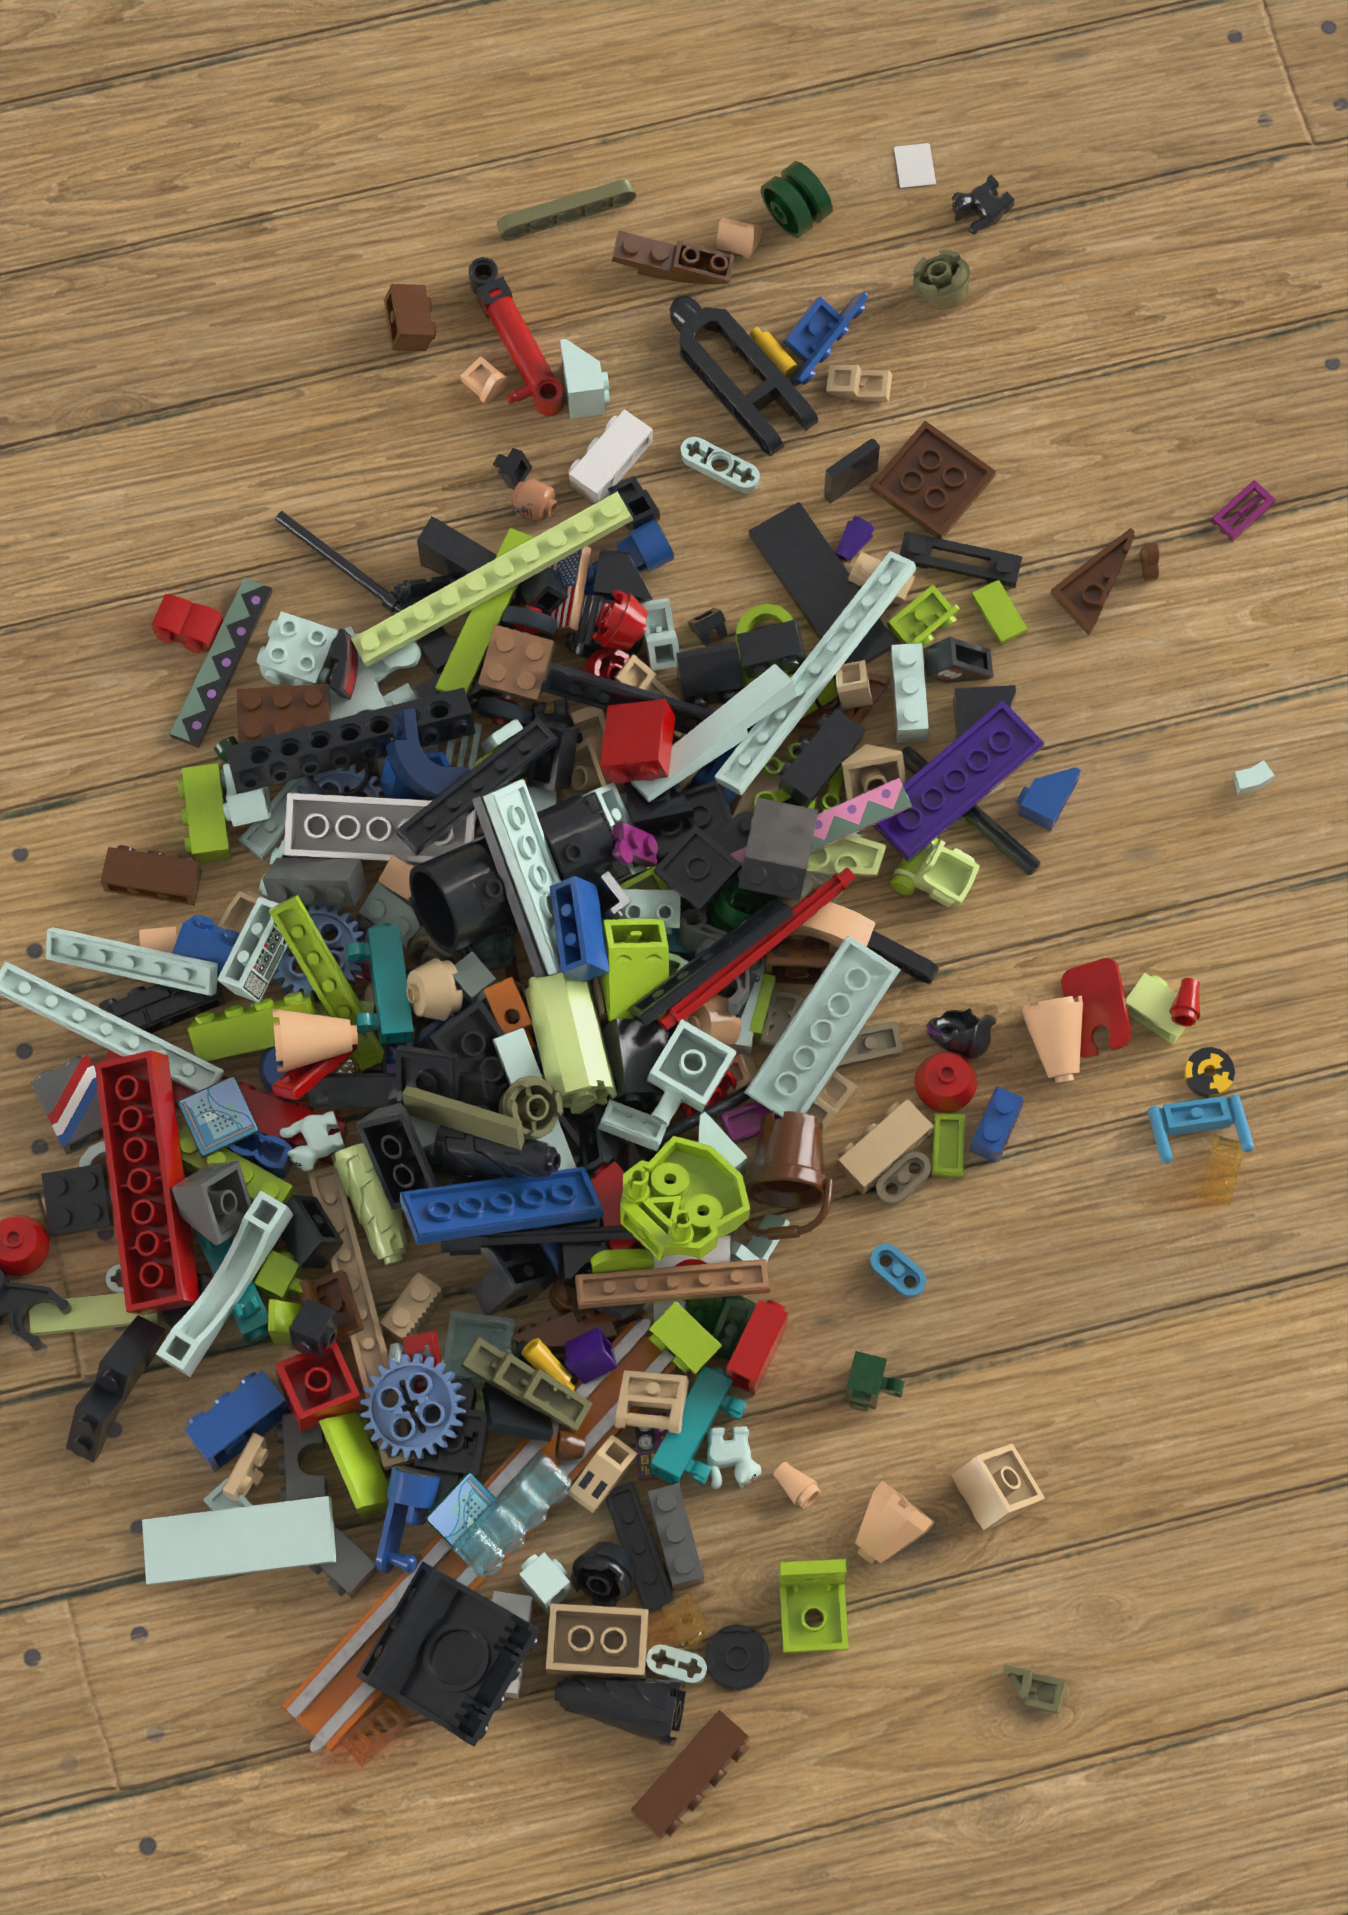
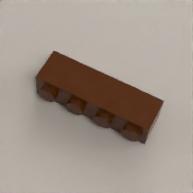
(690, 1774)

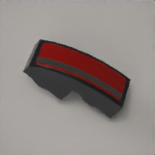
(346, 656)

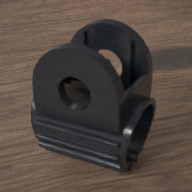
(581, 641)

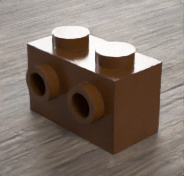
(409, 317)

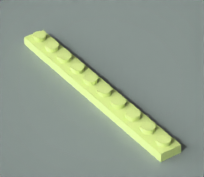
(492, 579)

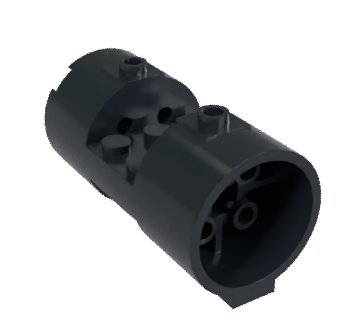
(461, 892)

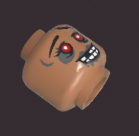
(534, 500)

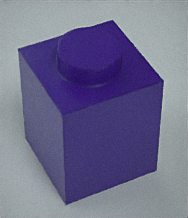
(590, 1355)

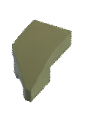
(1037, 1690)

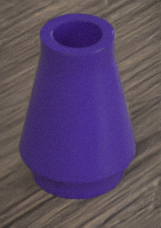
(854, 538)

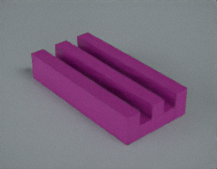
(1225, 527)

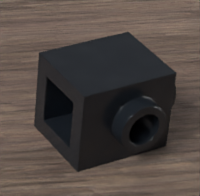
(544, 590)
(314, 1328)

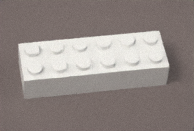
(361, 828)

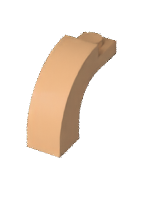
(834, 923)

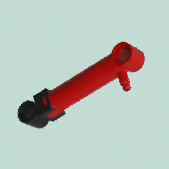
(498, 305)

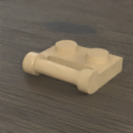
(652, 1391)

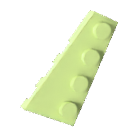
(852, 852)

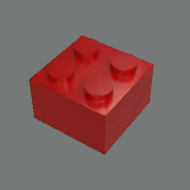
(317, 1387)

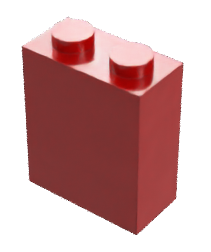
(637, 741)
(757, 1345)

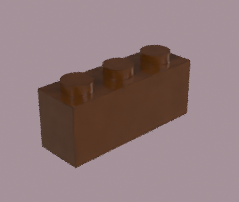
(151, 875)

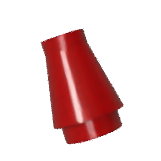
(1186, 1005)

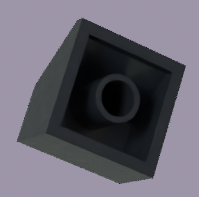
(709, 674)

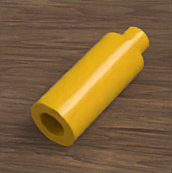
(774, 352)
(541, 1358)

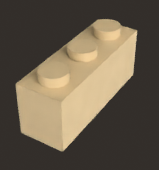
(884, 1145)

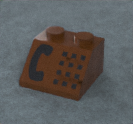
(798, 960)

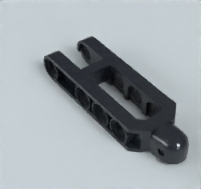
(688, 319)

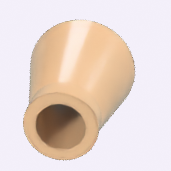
(798, 1486)

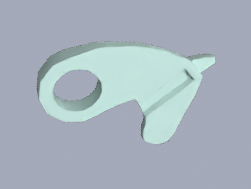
(366, 691)

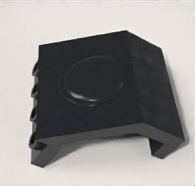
(449, 1653)

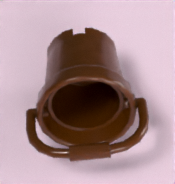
(789, 1171)

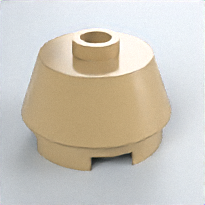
(433, 990)

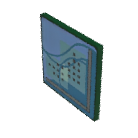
(218, 1116)
(459, 1508)

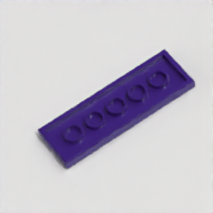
(960, 779)

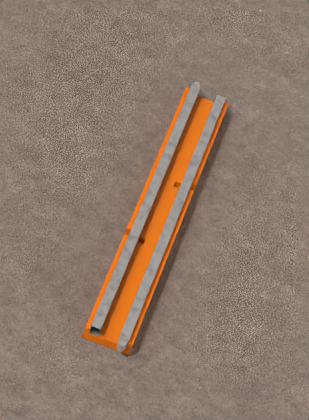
(333, 1696)

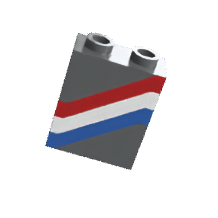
(71, 1103)

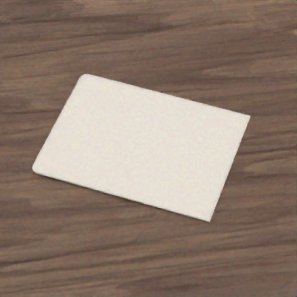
(914, 165)

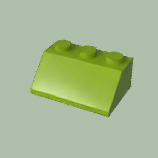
(358, 1463)

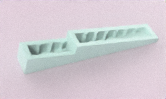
(722, 729)

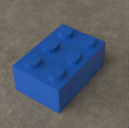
(235, 1417)

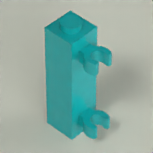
(389, 984)
(249, 1311)
(700, 1410)

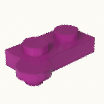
(634, 846)

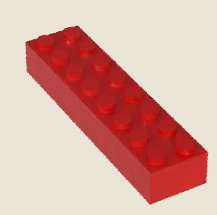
(142, 1169)

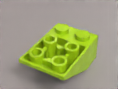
(636, 962)

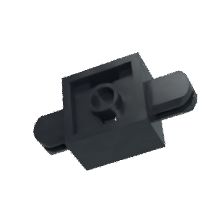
(464, 1451)

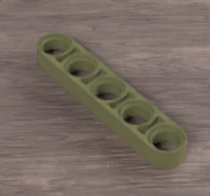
(566, 209)

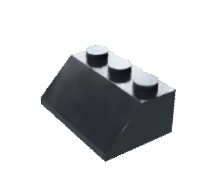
(395, 1152)

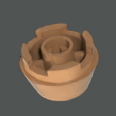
(716, 1021)

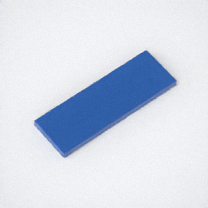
(500, 1205)

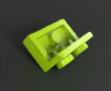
(923, 617)

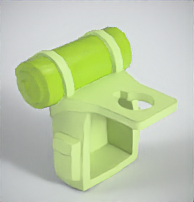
(938, 871)

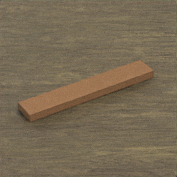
(672, 1283)

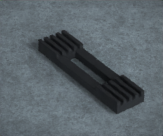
(1002, 566)

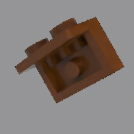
(337, 1294)

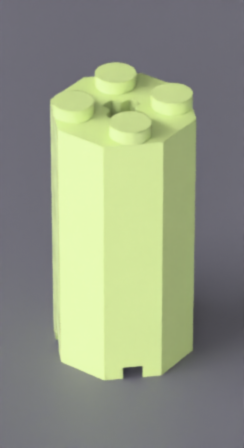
(570, 1040)

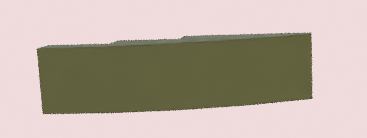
(526, 1384)

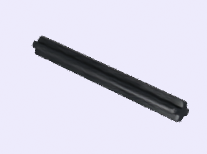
(983, 823)

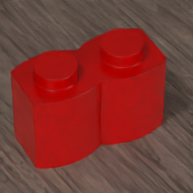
(186, 623)

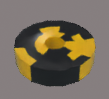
(1201, 1083)

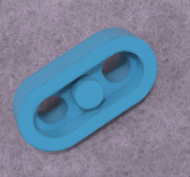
(898, 1271)

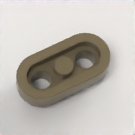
(902, 1179)

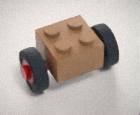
(516, 664)

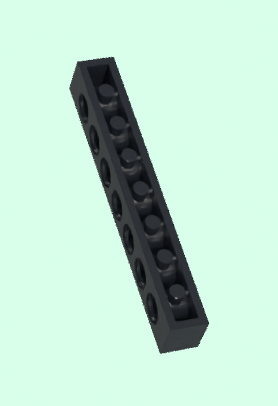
(345, 741)

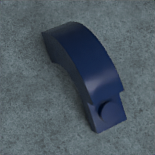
(412, 764)

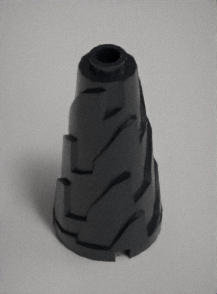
(477, 1156)
(635, 1705)

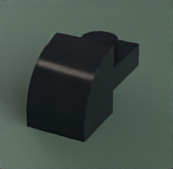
(637, 502)

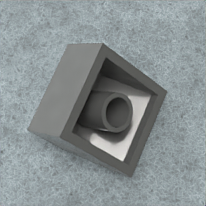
(214, 1200)

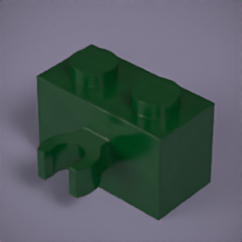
(868, 1380)

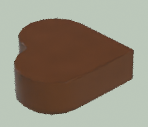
(1149, 560)

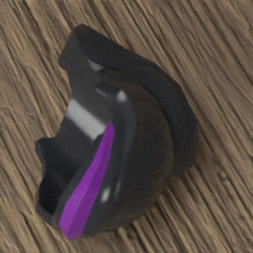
(962, 1032)

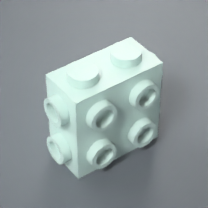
(296, 652)

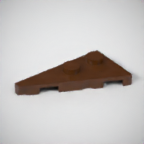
(1089, 586)

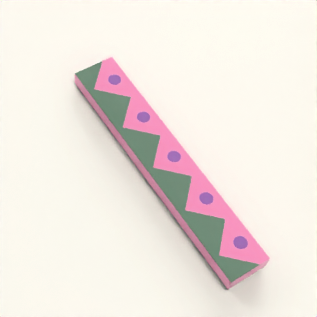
(854, 815)

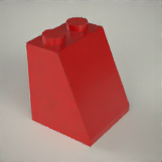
(609, 1189)

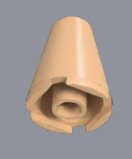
(1056, 1033)
(310, 1038)

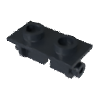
(415, 590)

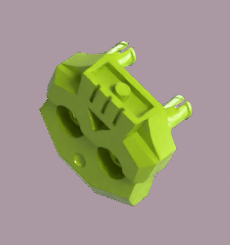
(701, 1183)

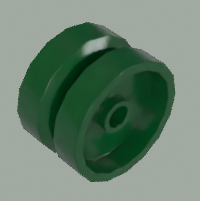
(796, 199)

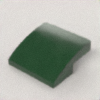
(723, 1318)

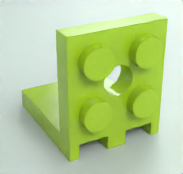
(817, 1587)

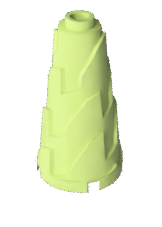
(381, 1223)

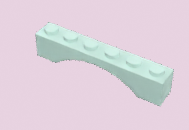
(201, 1324)

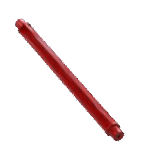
(726, 975)

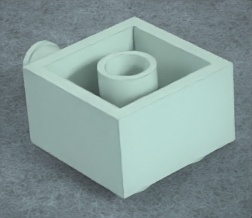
(688, 1070)

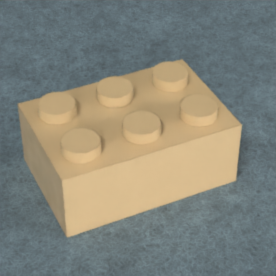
(597, 1641)

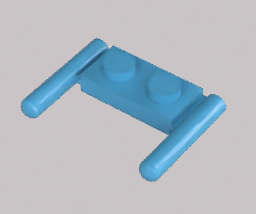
(1198, 1117)

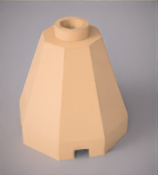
(889, 1525)

